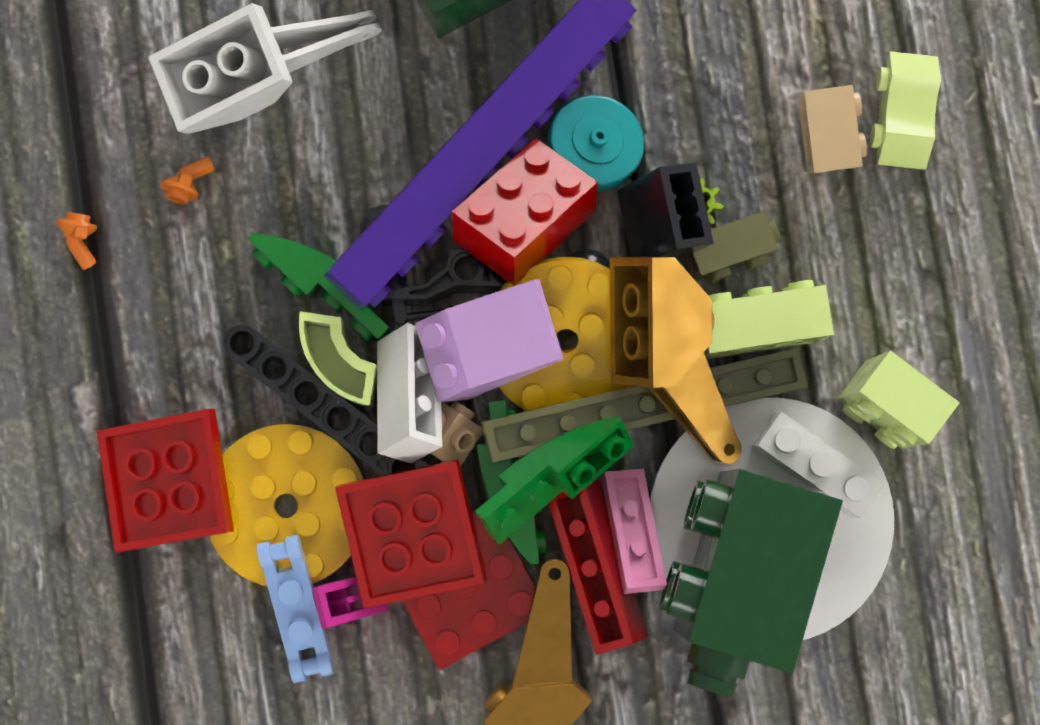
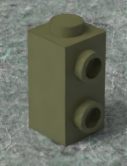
(735, 244)

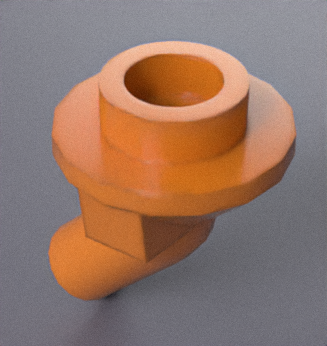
(180, 186)
(76, 229)

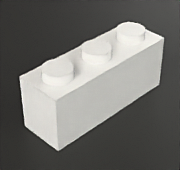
(406, 399)
(817, 464)

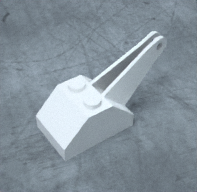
(239, 66)

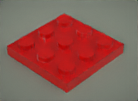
(165, 480)
(411, 533)
(477, 615)

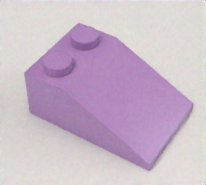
(489, 341)

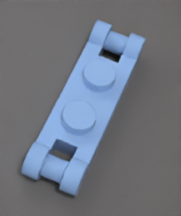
(295, 608)

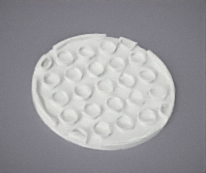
(858, 545)

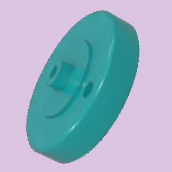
(598, 138)

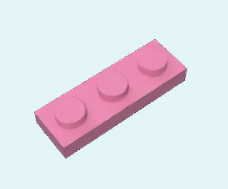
(633, 531)

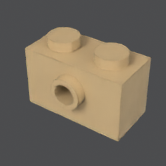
(831, 129)

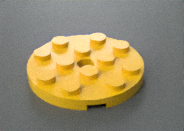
(578, 301)
(278, 463)

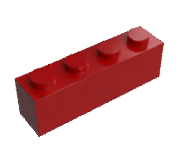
(589, 550)

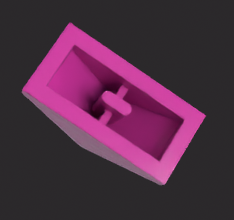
(342, 603)

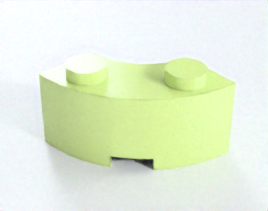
(906, 110)
(333, 360)

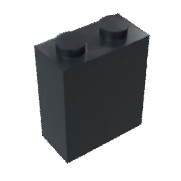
(666, 213)

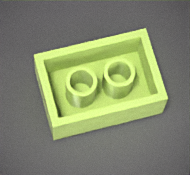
(769, 319)
(896, 401)

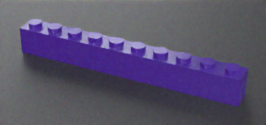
(477, 147)

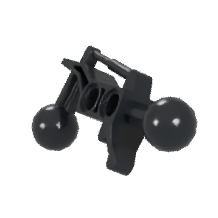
(446, 281)

